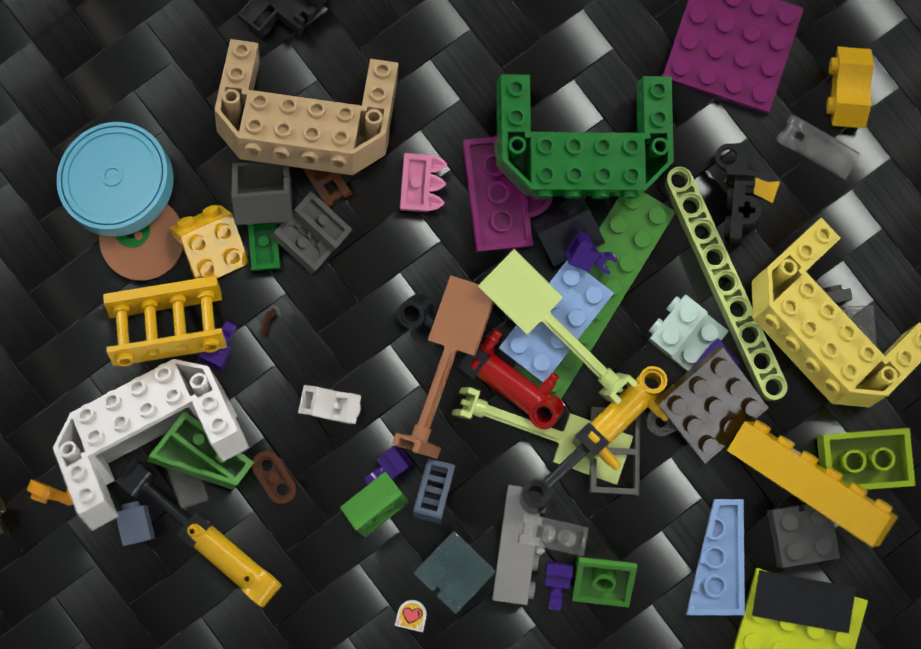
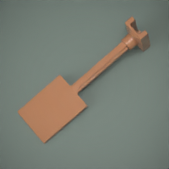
(458, 328)

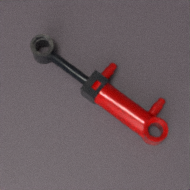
(493, 369)

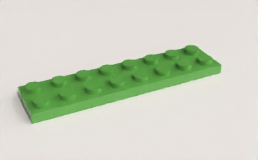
(630, 234)

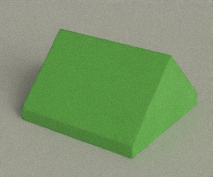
(374, 505)
(603, 581)

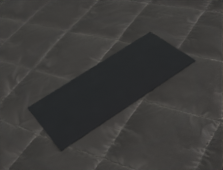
(803, 601)

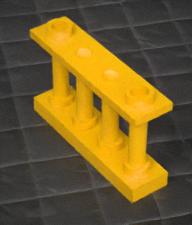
(163, 297)

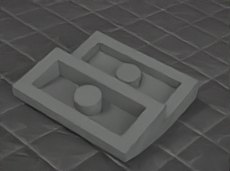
(312, 232)

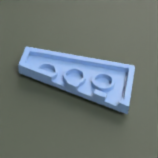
(720, 568)

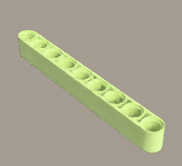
(725, 269)

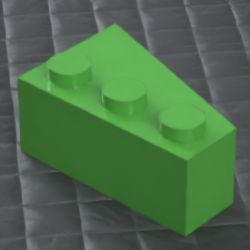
(190, 452)

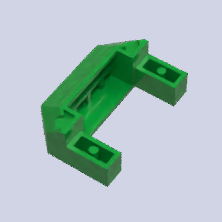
(583, 161)

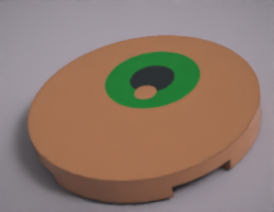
(145, 253)

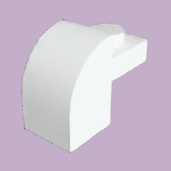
(330, 404)

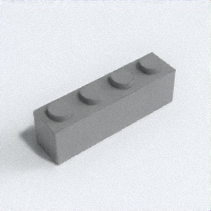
(515, 559)

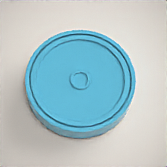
(115, 179)

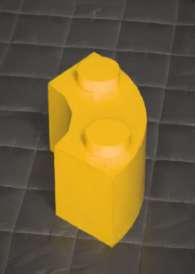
(850, 87)

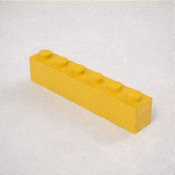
(812, 483)

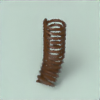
(266, 323)

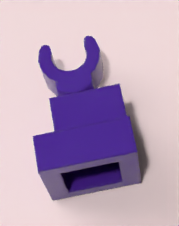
(584, 254)
(219, 358)
(392, 462)
(557, 576)

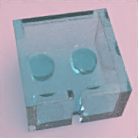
(455, 571)

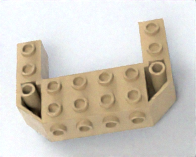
(303, 129)

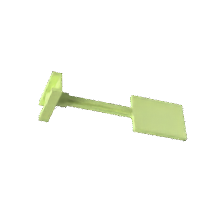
(529, 300)
(564, 438)

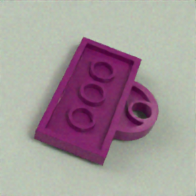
(497, 206)

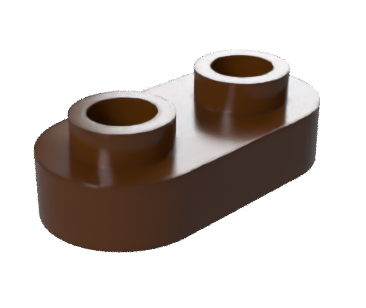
(273, 478)

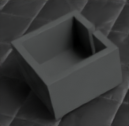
(261, 193)
(802, 536)

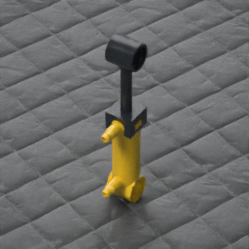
(597, 435)
(205, 538)

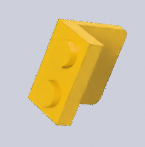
(211, 242)

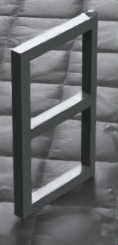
(622, 451)

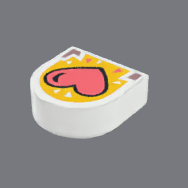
(411, 615)

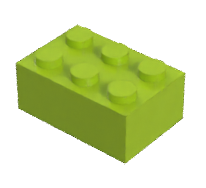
(870, 457)

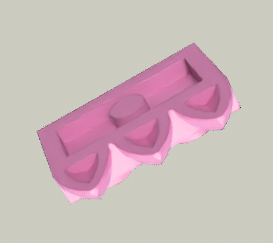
(419, 182)

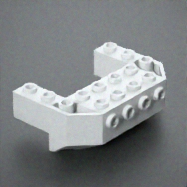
(134, 417)

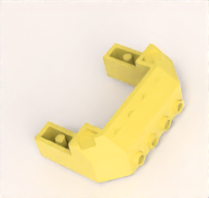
(820, 334)

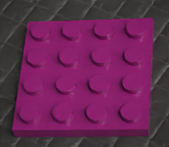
(734, 49)

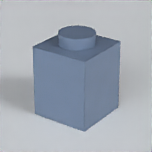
(134, 524)

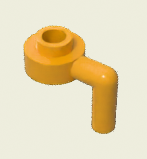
(42, 492)

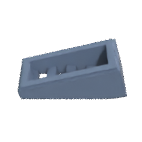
(426, 514)

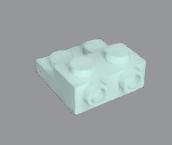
(685, 332)

